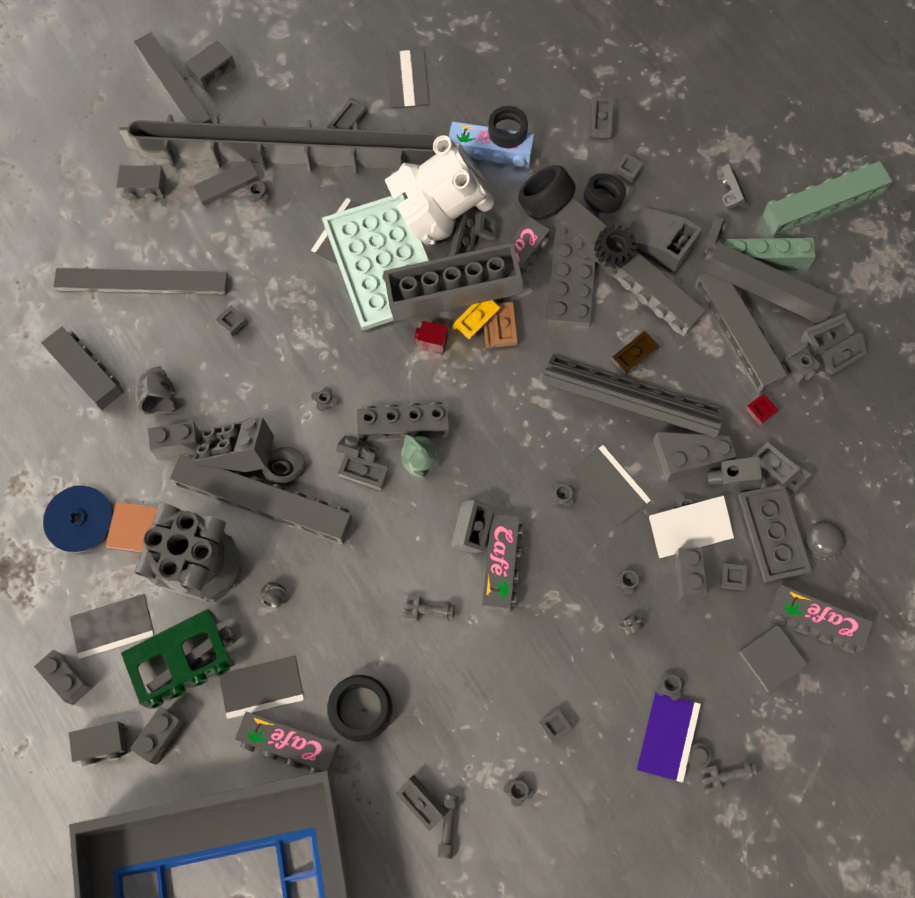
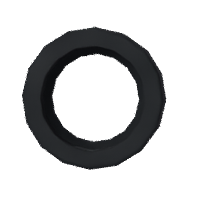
(505, 113)
(609, 183)

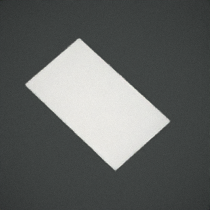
(691, 526)

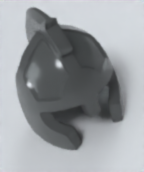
(154, 391)

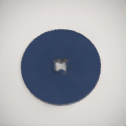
(62, 527)

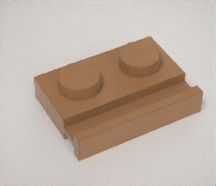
(501, 327)

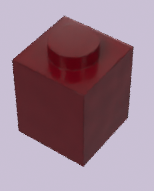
(431, 337)

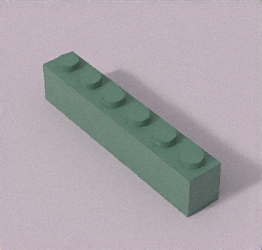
(826, 198)

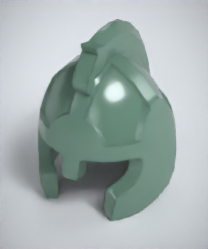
(419, 455)

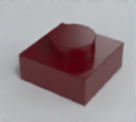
(761, 409)

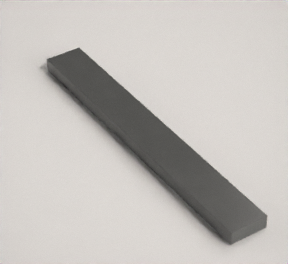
(140, 281)

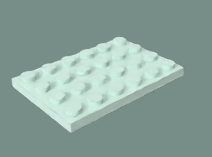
(365, 245)

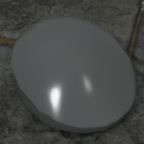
(284, 465)

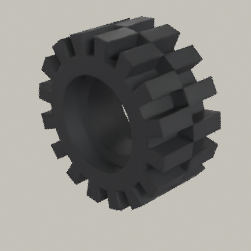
(619, 236)

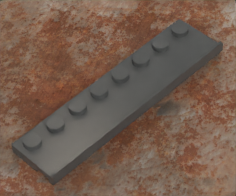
(633, 395)

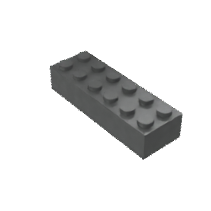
(453, 282)

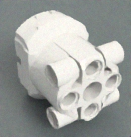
(439, 191)

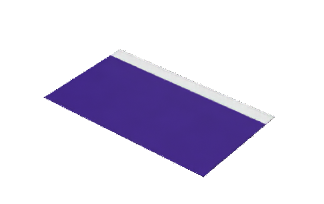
(668, 737)

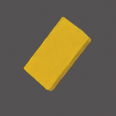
(475, 318)

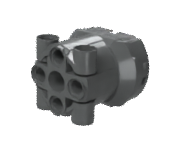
(195, 577)

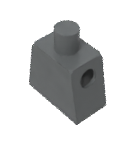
(745, 472)

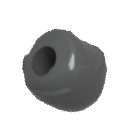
(273, 594)

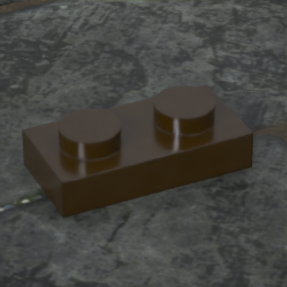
(635, 353)

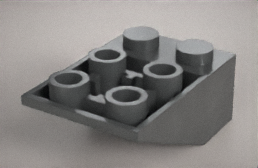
(664, 237)
(235, 446)

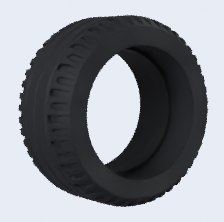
(546, 192)
(347, 685)

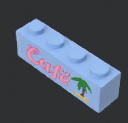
(480, 147)

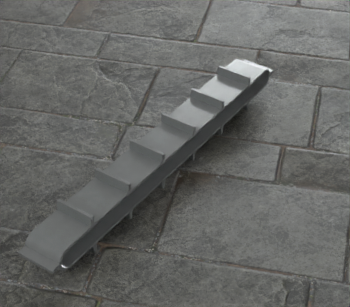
(277, 144)

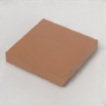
(129, 526)

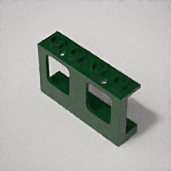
(170, 644)

